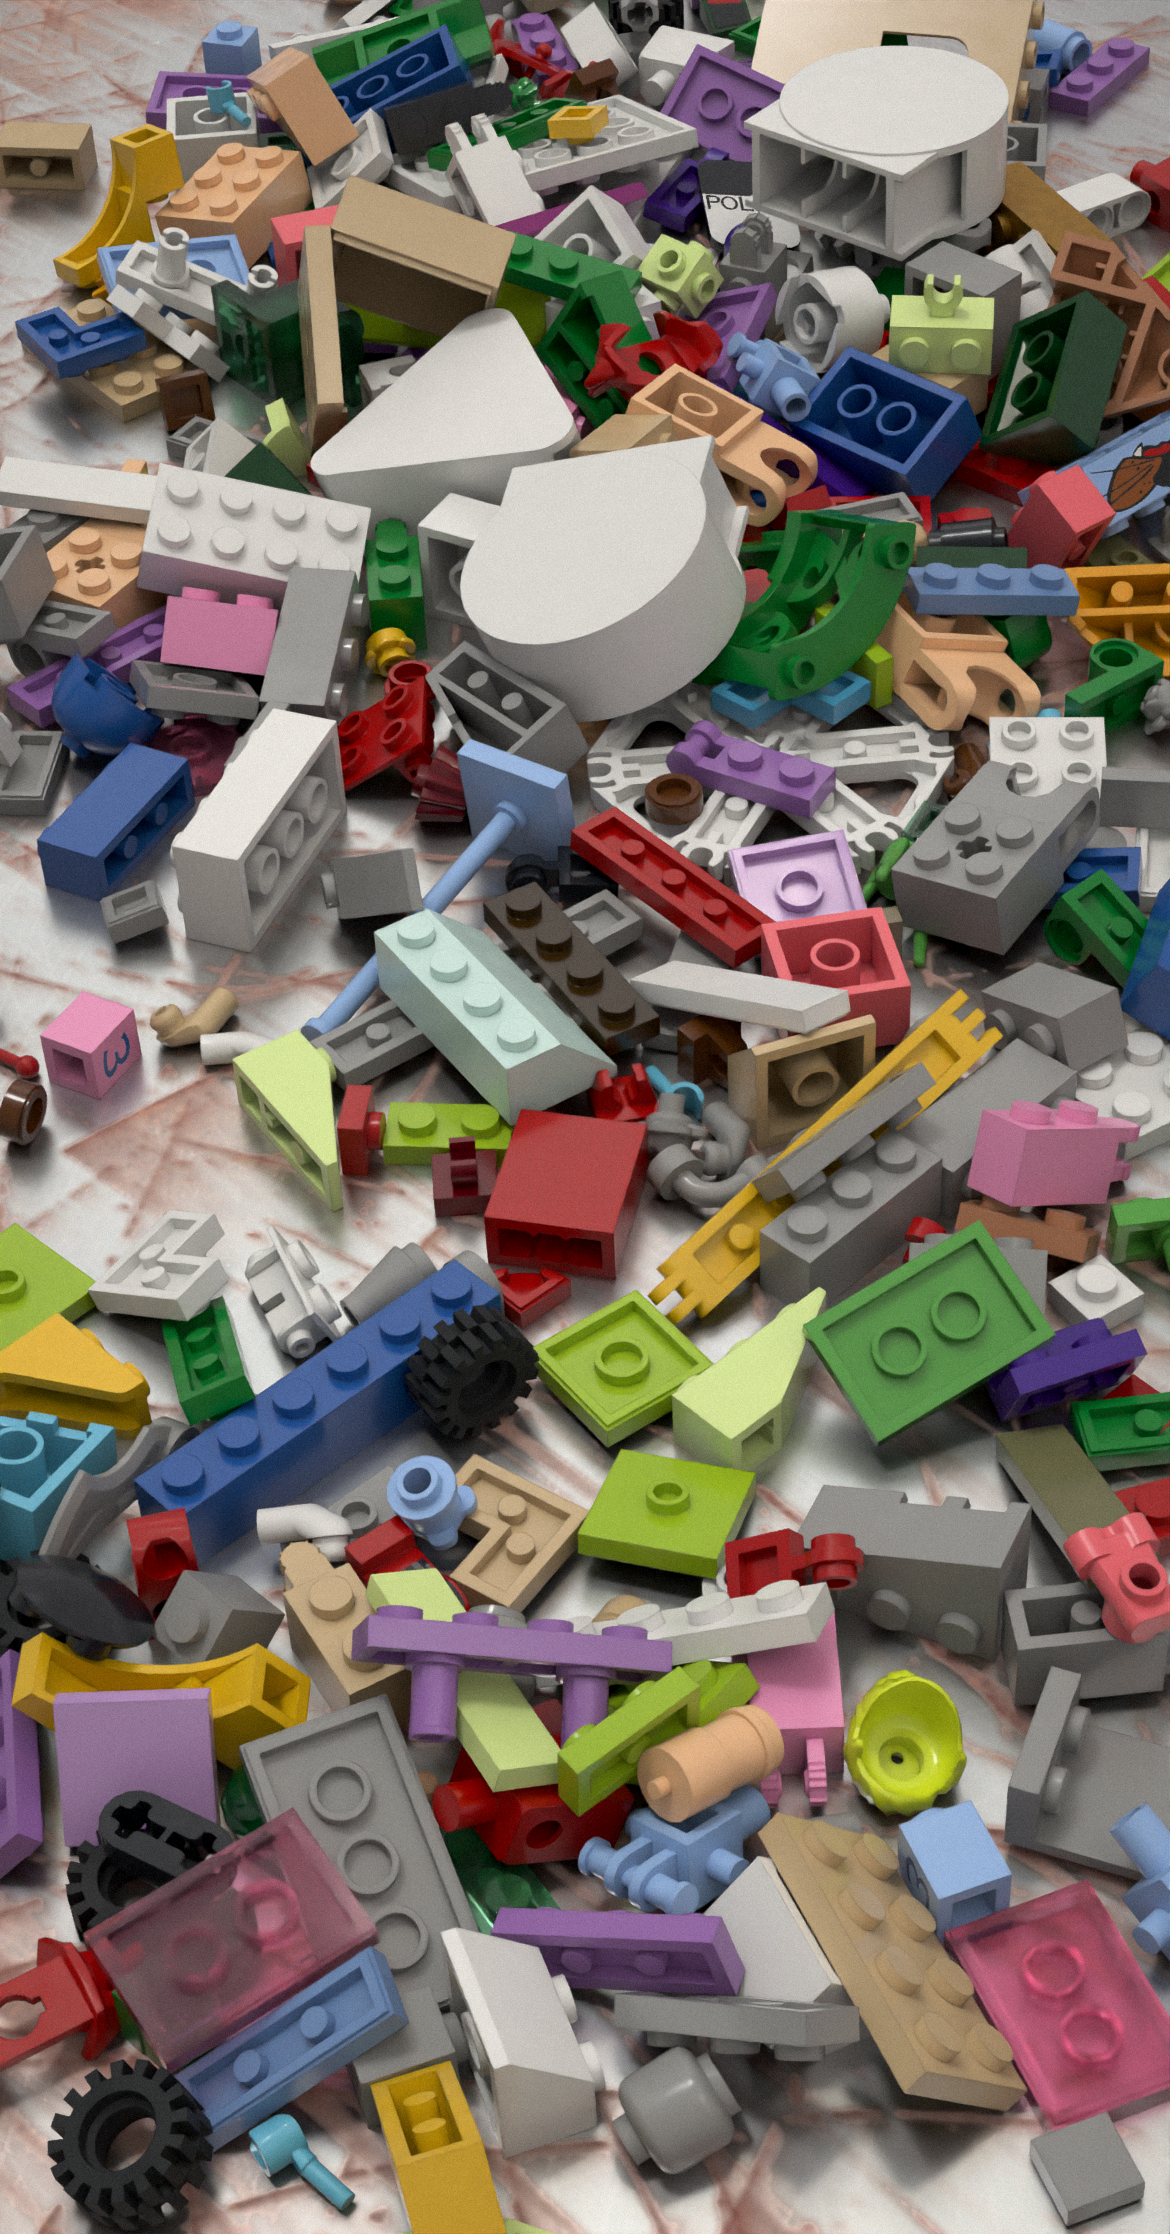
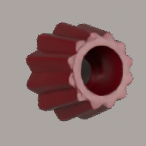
(440, 789)

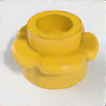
(388, 648)

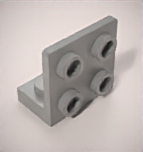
(1081, 1781)

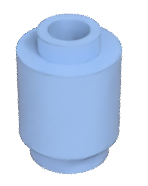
(1071, 41)

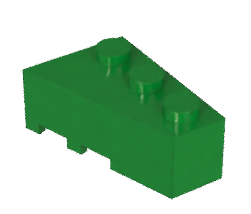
(574, 340)

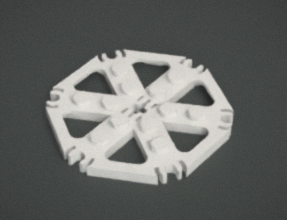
(730, 822)

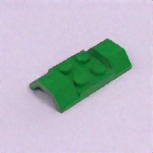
(353, 52)

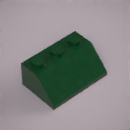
(1055, 382)

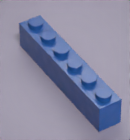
(307, 1419)

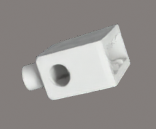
(666, 57)

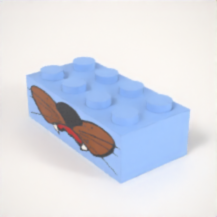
(1129, 471)

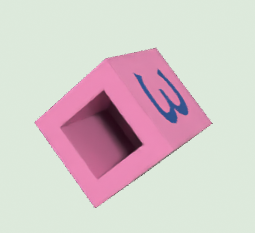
(91, 1045)

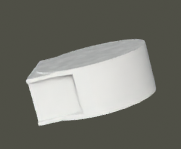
(883, 147)
(610, 575)

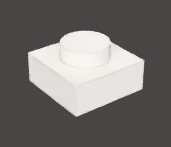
(1095, 1291)

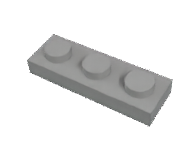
(846, 1135)
(738, 2023)

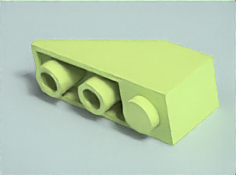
(748, 1399)

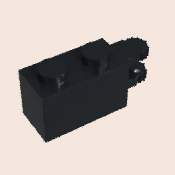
(423, 118)

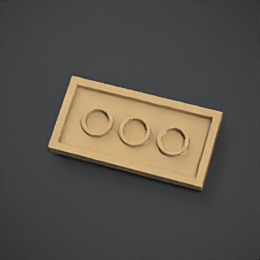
(125, 386)
(893, 1964)

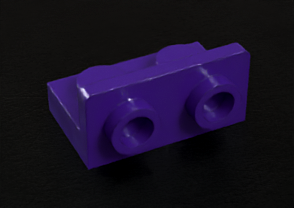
(1072, 1366)

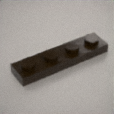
(571, 969)

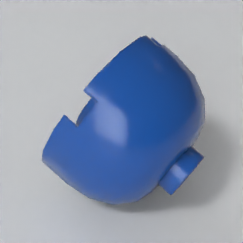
(99, 711)

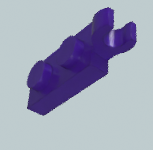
(677, 199)

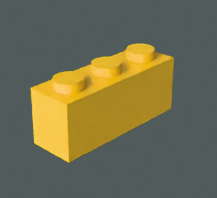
(437, 2153)

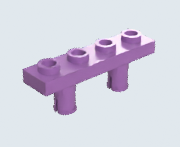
(477, 1643)

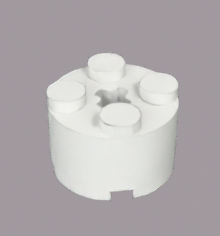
(829, 312)

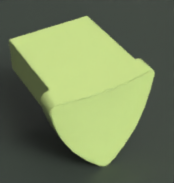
(286, 438)

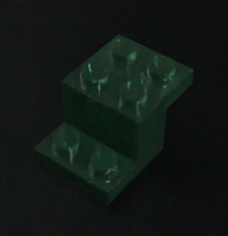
(265, 347)

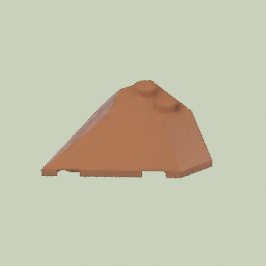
(1103, 271)

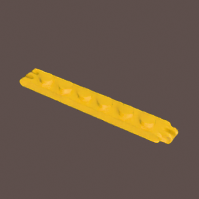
(728, 1244)

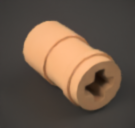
(709, 1762)

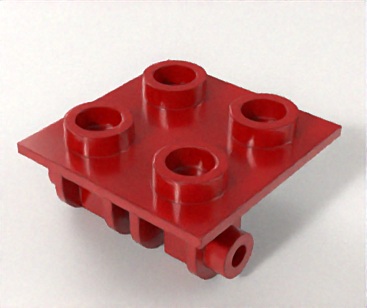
(388, 734)

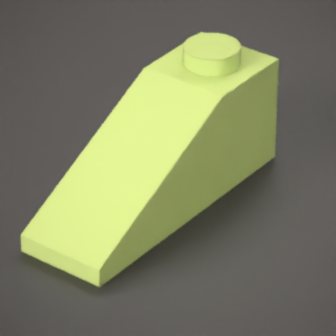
(291, 1100)

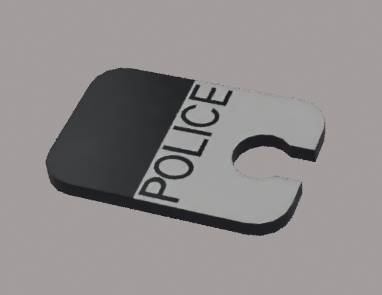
(723, 192)

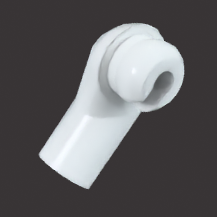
(223, 1047)
(305, 1523)

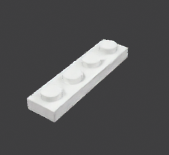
(724, 1627)

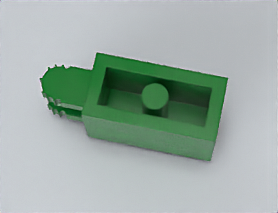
(396, 581)

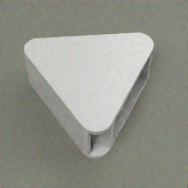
(450, 426)

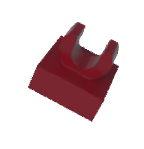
(463, 1178)

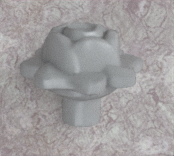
(1157, 707)
(671, 1125)

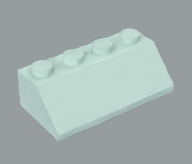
(485, 1014)

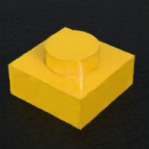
(578, 123)

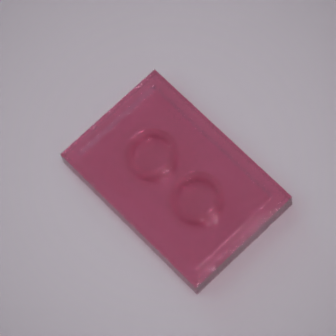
(231, 1939)
(1069, 2006)

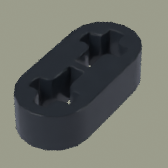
(174, 1836)

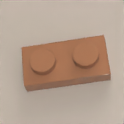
(1057, 1232)

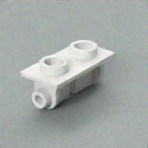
(307, 1309)

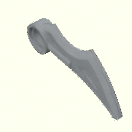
(100, 1498)

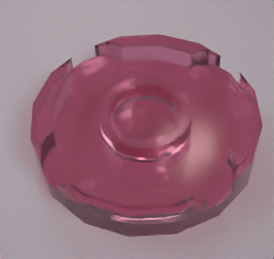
(203, 744)

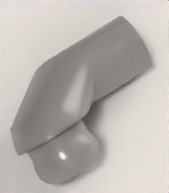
(731, 1144)

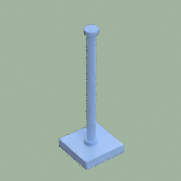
(508, 807)

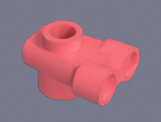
(1127, 1575)

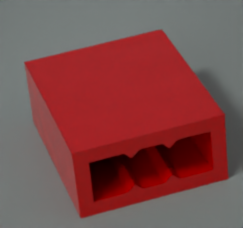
(567, 1194)

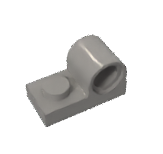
(60, 632)

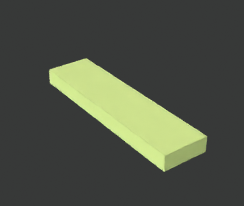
(492, 1713)

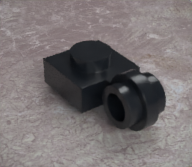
(570, 873)

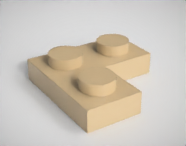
(521, 1536)

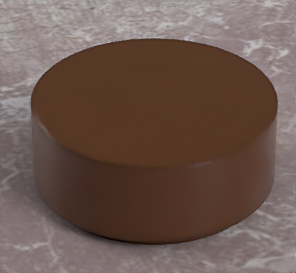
(674, 799)
(22, 1111)

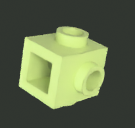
(680, 275)

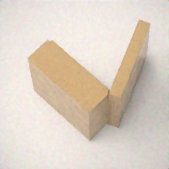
(394, 261)

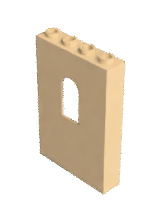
(991, 30)

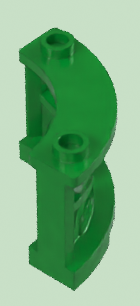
(806, 574)

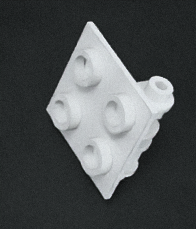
(1049, 750)

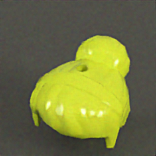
(911, 1721)

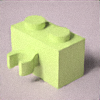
(941, 331)

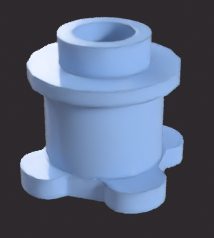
(429, 1501)

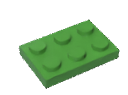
(928, 1333)

